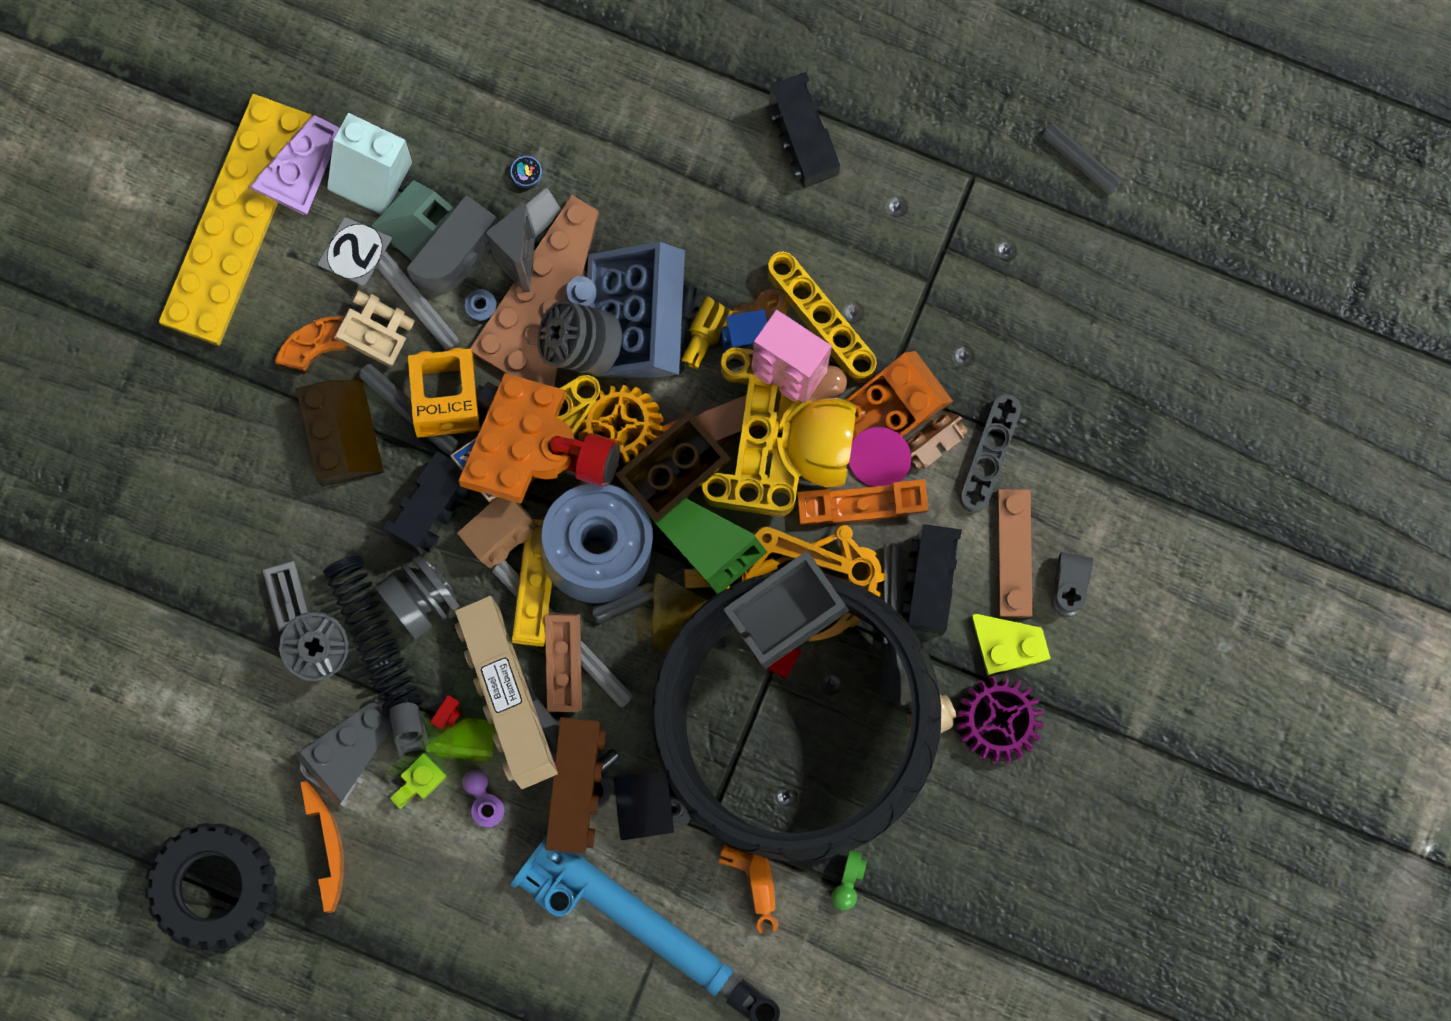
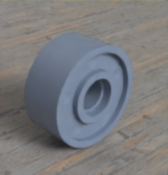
(603, 515)

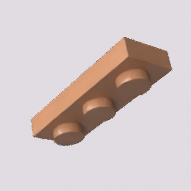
(563, 662)

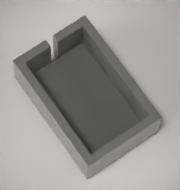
(786, 609)

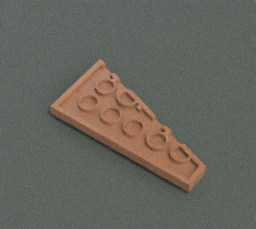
(511, 333)

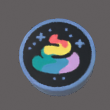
(526, 172)

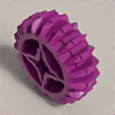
(1006, 733)

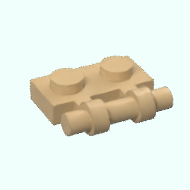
(371, 337)

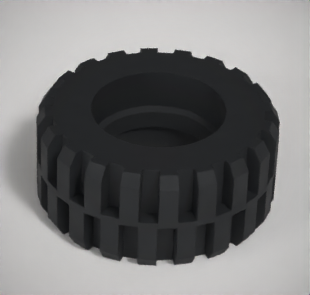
(167, 879)

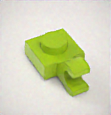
(420, 779)

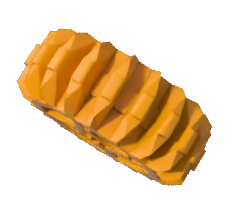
(645, 432)

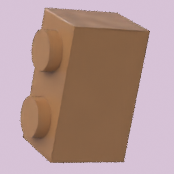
(497, 531)

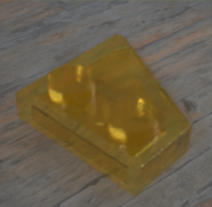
(671, 610)

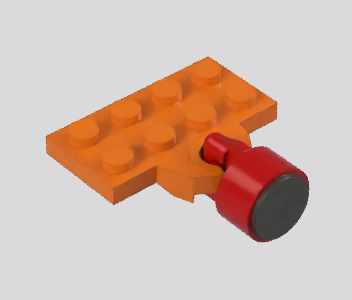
(528, 440)

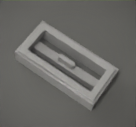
(291, 566)

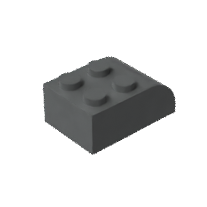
(453, 249)

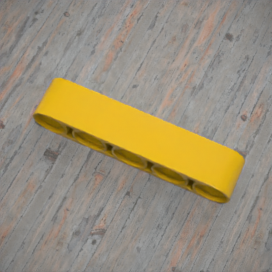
(816, 303)

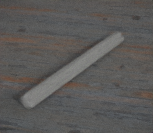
(589, 661)

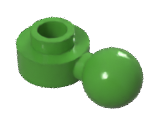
(844, 895)

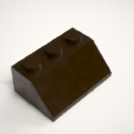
(339, 431)
(673, 467)

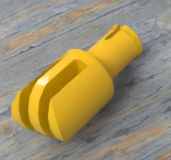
(705, 331)

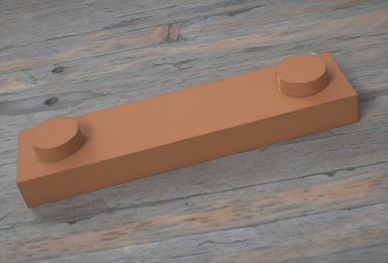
(1014, 553)

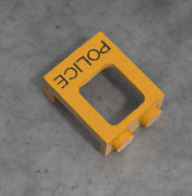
(447, 413)

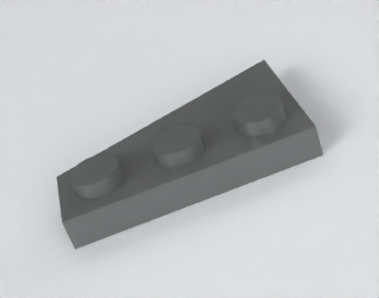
(346, 750)

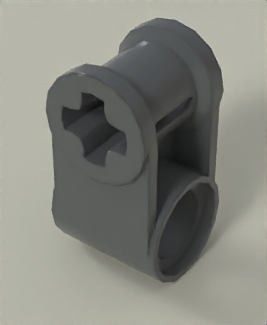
(1071, 578)
(408, 728)

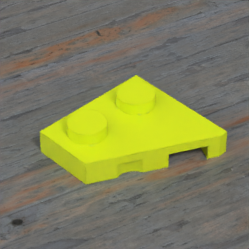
(1008, 644)

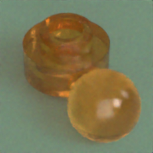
(770, 300)

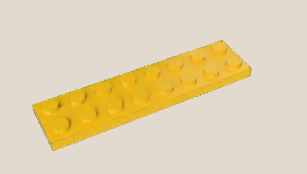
(230, 226)

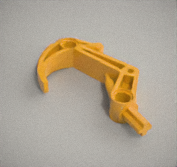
(792, 547)

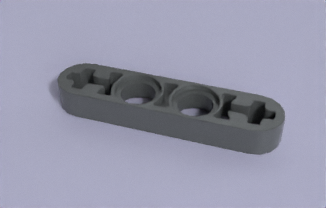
(993, 454)

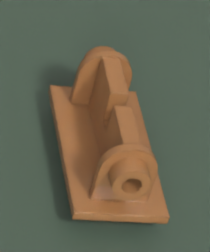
(943, 431)

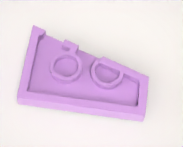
(299, 166)

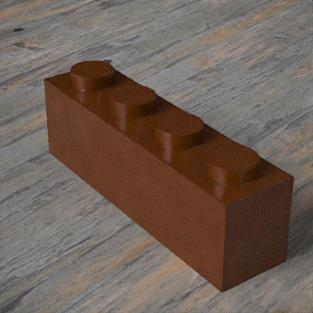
(574, 786)

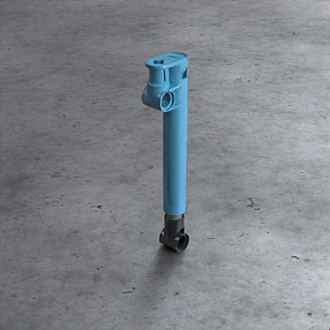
(581, 879)

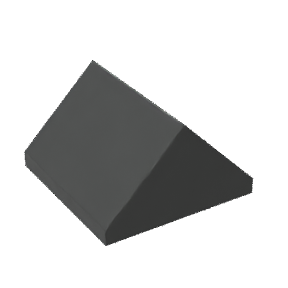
(513, 246)

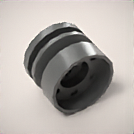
(579, 338)
(418, 596)
(303, 629)

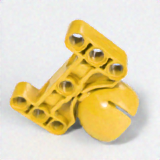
(812, 444)

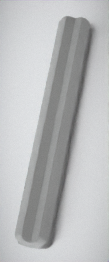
(417, 302)

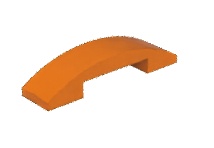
(863, 504)
(330, 886)

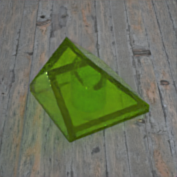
(466, 741)

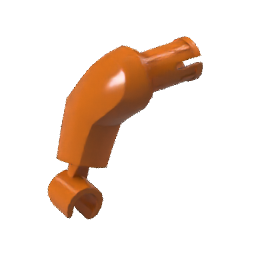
(760, 881)

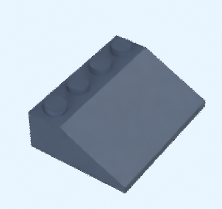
(646, 296)

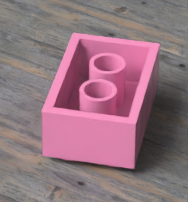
(790, 357)

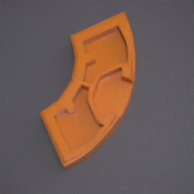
(309, 343)

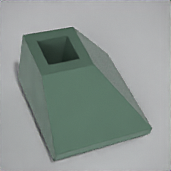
(413, 218)

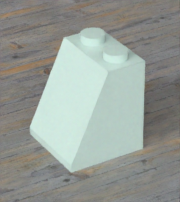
(367, 164)

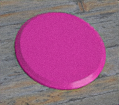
(879, 457)

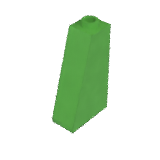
(711, 543)

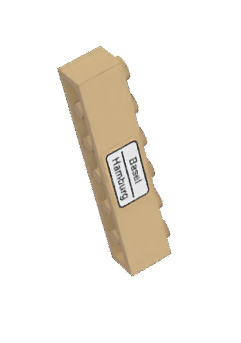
(505, 692)

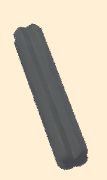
(1081, 158)

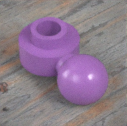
(475, 783)

